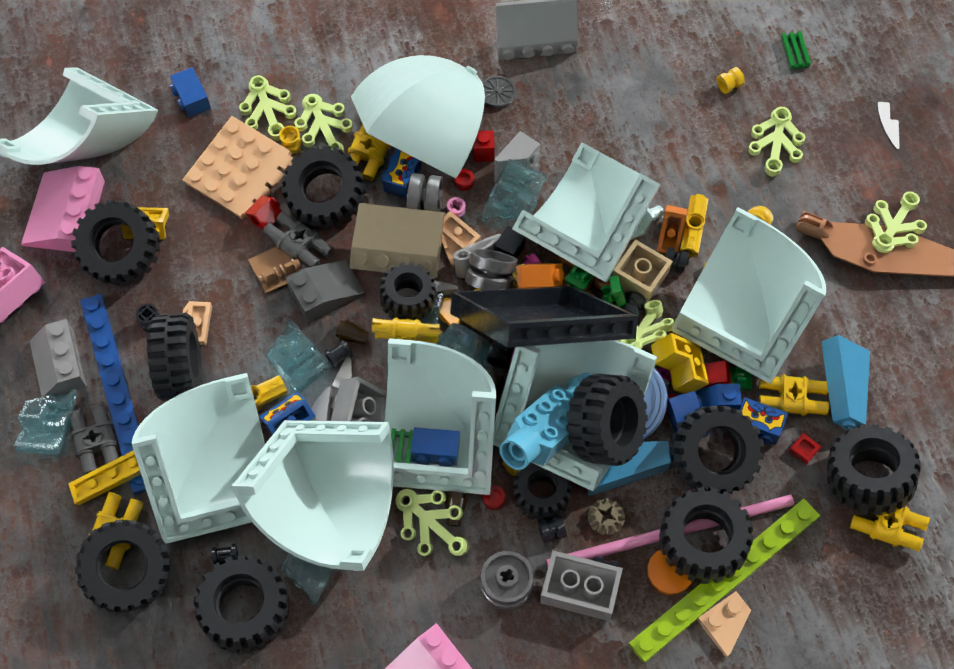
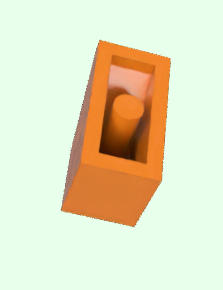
(671, 228)
(540, 275)

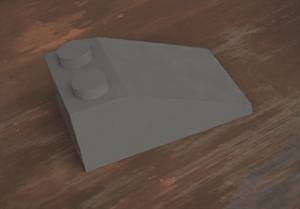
(324, 288)

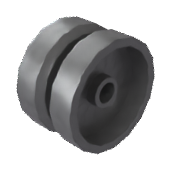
(423, 195)
(490, 269)
(510, 567)

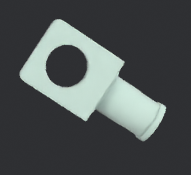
(649, 216)

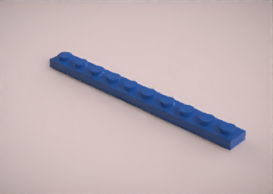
(113, 378)

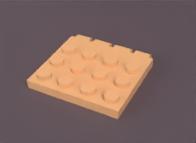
(238, 167)

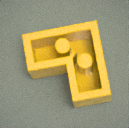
(684, 362)

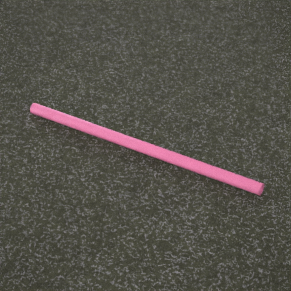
(693, 526)

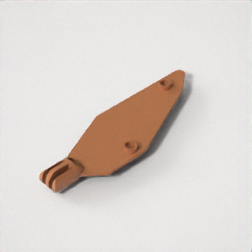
(854, 245)

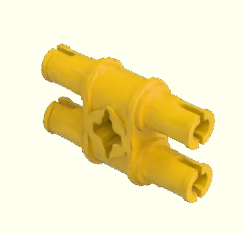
(368, 149)
(406, 330)
(800, 388)
(108, 515)
(893, 535)

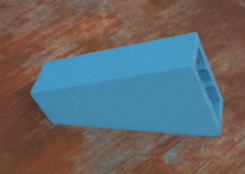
(846, 380)
(650, 460)

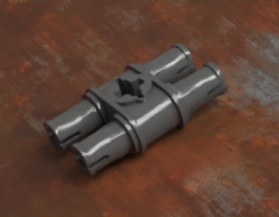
(297, 240)
(84, 436)

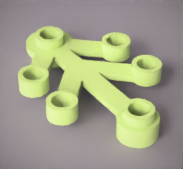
(266, 105)
(322, 121)
(777, 139)
(884, 241)
(653, 311)
(428, 520)

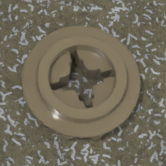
(609, 526)

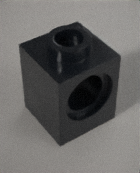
(510, 242)

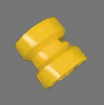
(731, 80)
(290, 139)

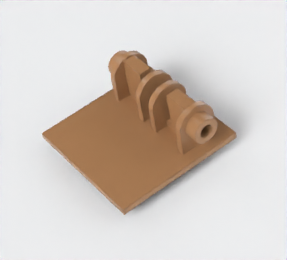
(273, 268)

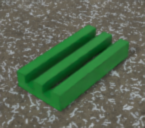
(803, 49)
(402, 434)

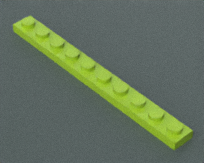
(707, 595)

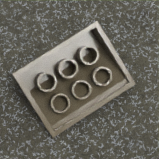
(395, 236)

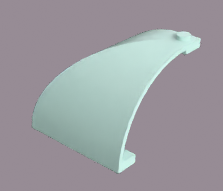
(424, 109)
(83, 125)
(591, 212)
(752, 297)
(543, 366)
(441, 391)
(195, 453)
(322, 490)

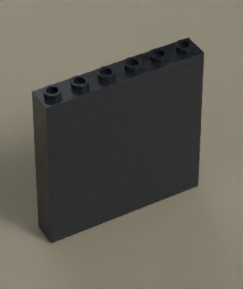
(542, 316)

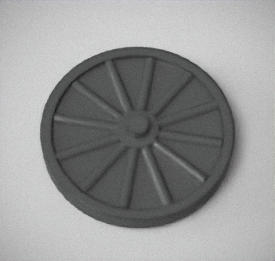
(498, 91)

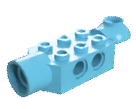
(540, 428)

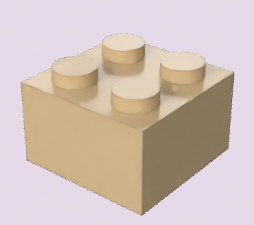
(642, 270)

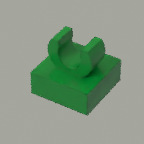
(579, 278)
(614, 291)
(741, 377)

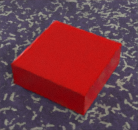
(804, 449)

